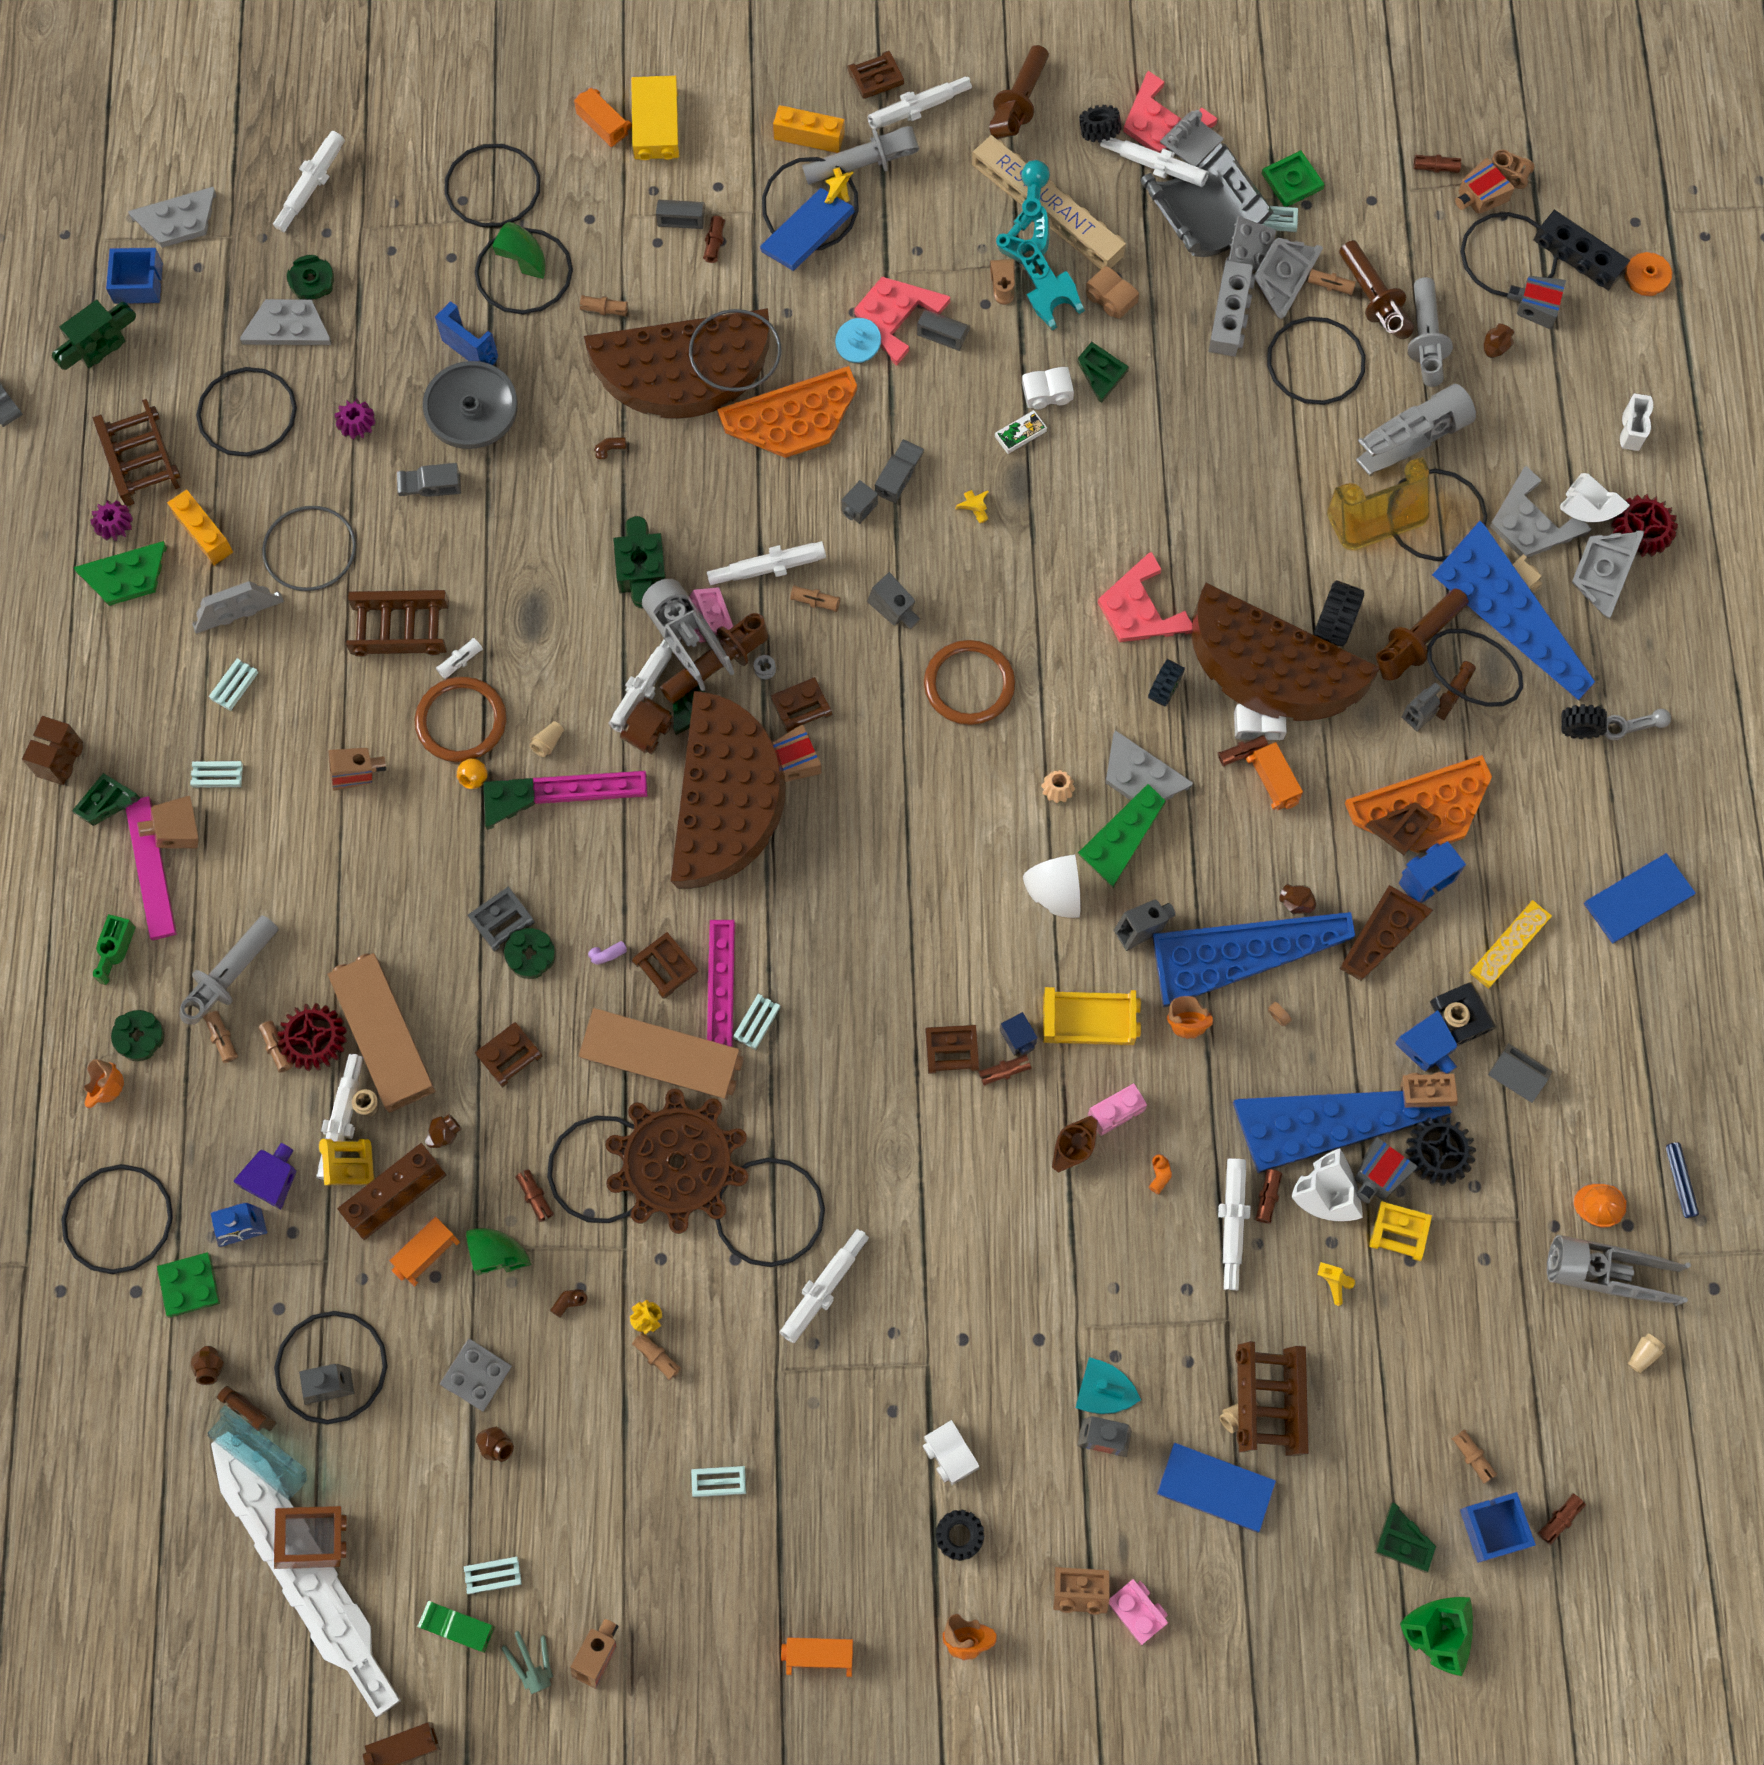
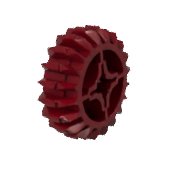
(1658, 524)
(307, 1017)

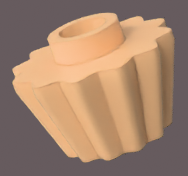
(1058, 793)

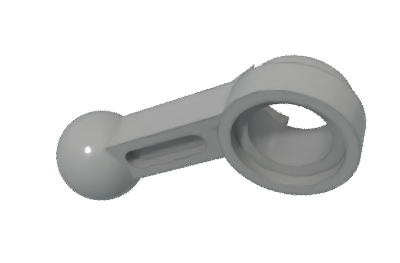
(1660, 718)

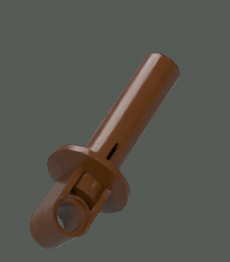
(1013, 105)
(1384, 304)
(736, 643)
(1408, 646)

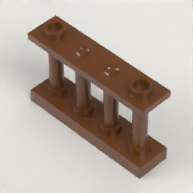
(114, 449)
(397, 600)
(392, 1191)
(1295, 1399)

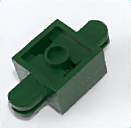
(92, 334)
(638, 559)

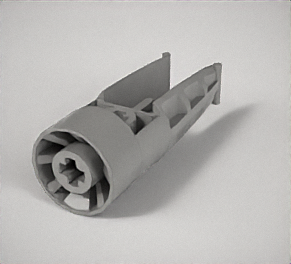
(1417, 428)
(678, 617)
(1570, 1265)

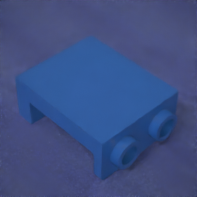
(461, 340)

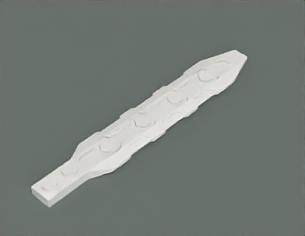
(316, 1593)

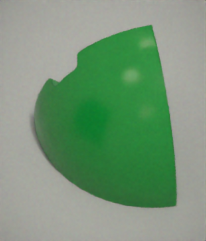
(520, 245)
(495, 1250)
(1442, 1632)

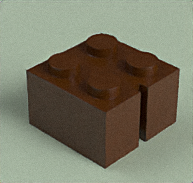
(55, 760)

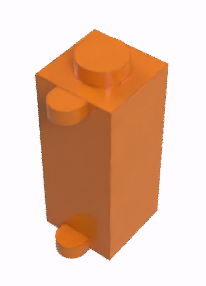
(601, 117)
(1276, 776)
(422, 1251)
(818, 1654)

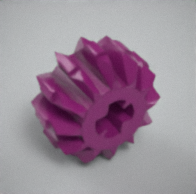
(355, 419)
(111, 520)

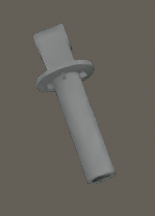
(880, 150)
(1430, 345)
(213, 986)

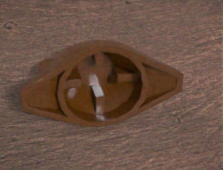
(1075, 1143)

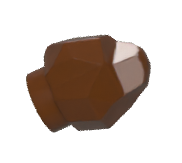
(1498, 340)
(1298, 899)
(442, 1131)
(207, 1365)
(494, 1444)

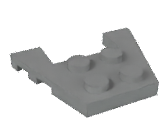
(1526, 526)

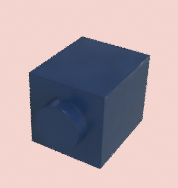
(1019, 1034)

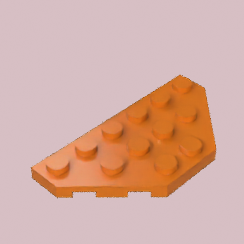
(792, 416)
(1447, 793)

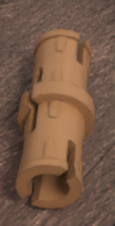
(1347, 285)
(603, 305)
(799, 594)
(213, 1022)
(271, 1039)
(656, 1356)
(1474, 1456)

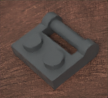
(496, 912)

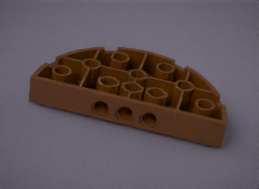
(653, 367)
(1274, 663)
(728, 793)

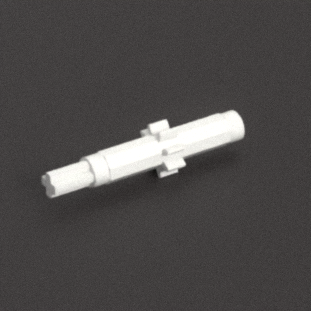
(913, 104)
(1162, 162)
(312, 175)
(775, 562)
(641, 686)
(339, 1125)
(1234, 1213)
(819, 1293)

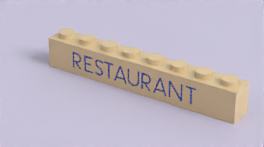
(1064, 215)

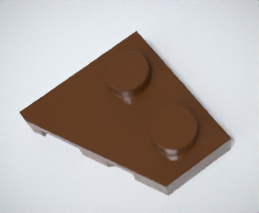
(1402, 826)

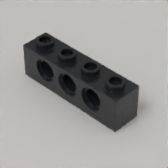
(1581, 250)

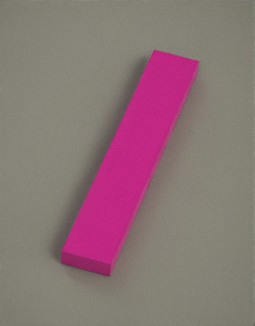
(590, 787)
(151, 874)
(721, 981)

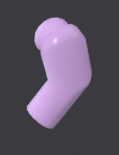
(608, 954)

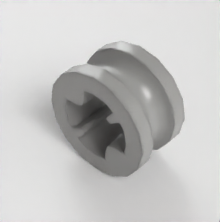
(768, 673)

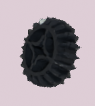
(1450, 1152)

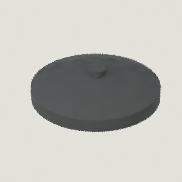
(470, 404)

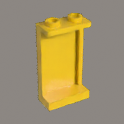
(654, 117)
(1090, 1017)

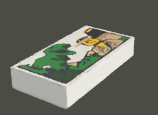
(1020, 432)

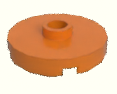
(1644, 282)

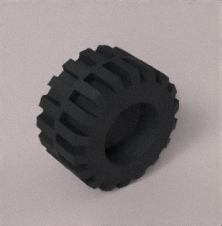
(1339, 613)

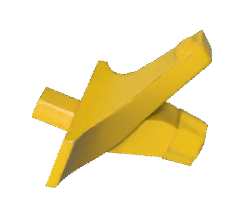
(838, 186)
(975, 504)
(1335, 1279)

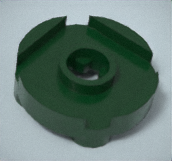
(310, 289)
(539, 963)
(127, 1024)

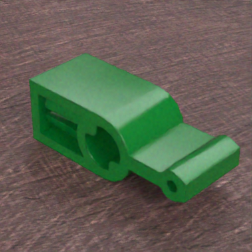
(115, 933)
(456, 1626)

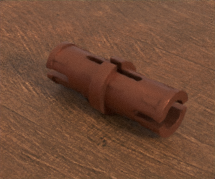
(1437, 163)
(714, 239)
(1242, 750)
(1004, 1070)
(534, 1195)
(1268, 1196)
(1562, 1519)

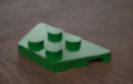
(125, 574)

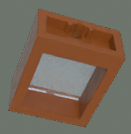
(311, 1537)

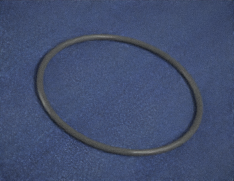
(734, 311)
(316, 587)

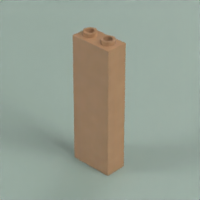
(381, 1032)
(661, 1054)

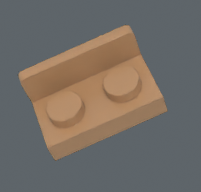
(1429, 1090)
(1081, 1590)

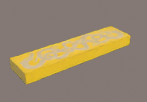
(1510, 944)

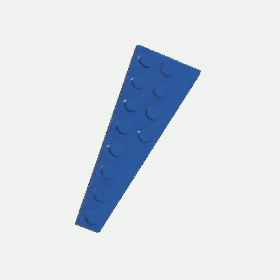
(1511, 608)
(1218, 956)
(1306, 1126)

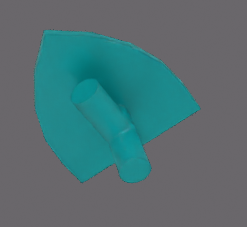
(1105, 1389)

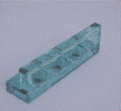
(258, 1453)

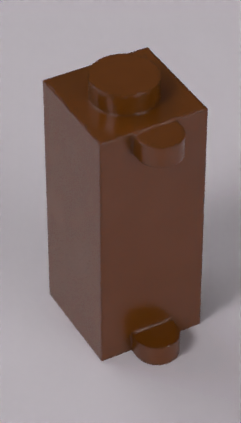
(403, 1746)

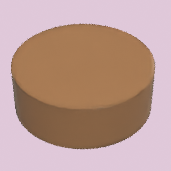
(1279, 1014)

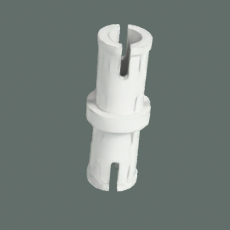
(459, 658)

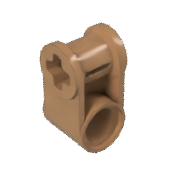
(1512, 167)
(1003, 280)

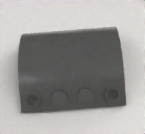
(1207, 214)

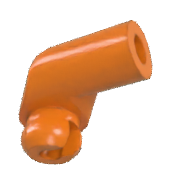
(1162, 1171)

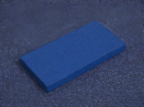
(806, 229)
(1639, 898)
(1216, 1487)

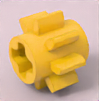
(646, 1316)

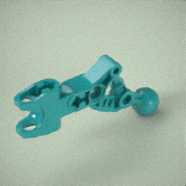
(1049, 289)

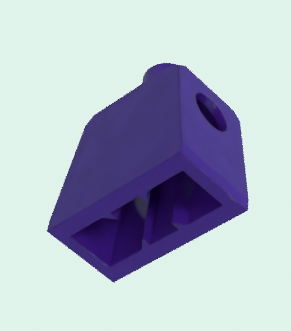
(268, 1176)

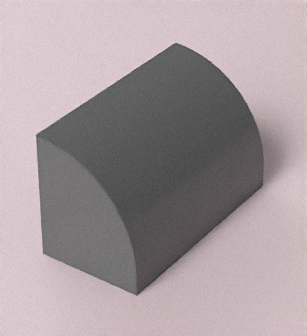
(680, 214)
(942, 329)
(1520, 1073)

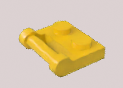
(347, 1170)
(1404, 1223)

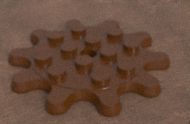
(671, 1133)

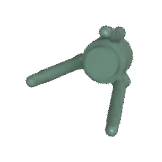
(536, 1678)

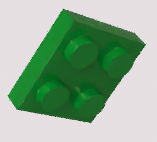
(1293, 179)
(188, 1285)

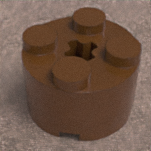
(646, 725)

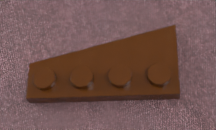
(1386, 928)

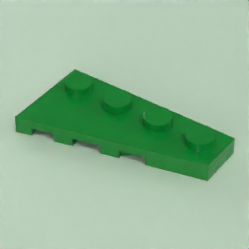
(1118, 840)

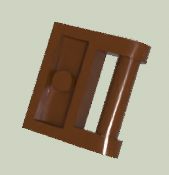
(876, 80)
(1459, 682)
(800, 698)
(672, 960)
(952, 1040)
(504, 1048)
(244, 1407)

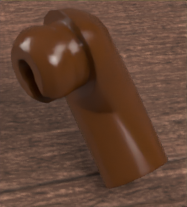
(608, 444)
(567, 1299)

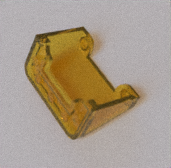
(1381, 515)

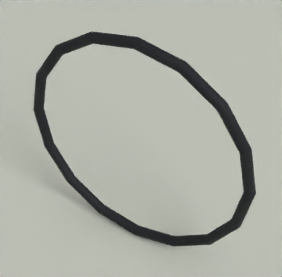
(460, 158)
(810, 159)
(1494, 215)
(489, 244)
(236, 371)
(1310, 401)
(1474, 490)
(1458, 693)
(550, 1169)
(76, 1190)
(813, 1239)
(373, 1396)

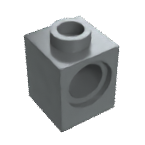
(859, 502)

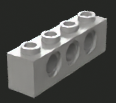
(1234, 276)

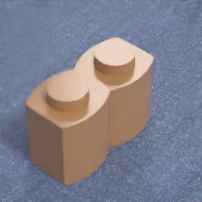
(1111, 292)

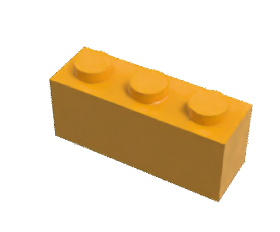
(808, 129)
(200, 527)

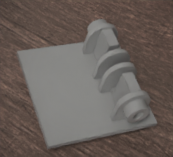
(1192, 139)
(1250, 242)
(475, 1375)

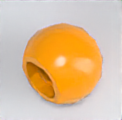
(472, 773)

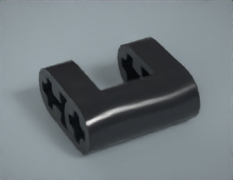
(1480, 1019)

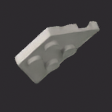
(176, 218)
(1285, 271)
(286, 324)
(1605, 568)
(234, 604)
(1133, 768)

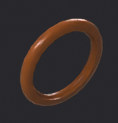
(453, 683)
(966, 718)

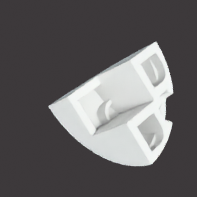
(1591, 501)
(1055, 886)
(1329, 1190)

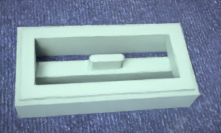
(1280, 223)
(252, 673)
(216, 765)
(766, 1003)
(718, 1492)
(469, 1578)

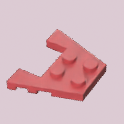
(1150, 120)
(890, 305)
(1132, 611)

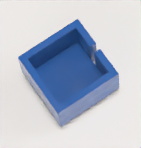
(134, 275)
(1436, 870)
(1498, 1528)

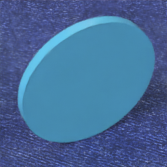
(858, 340)

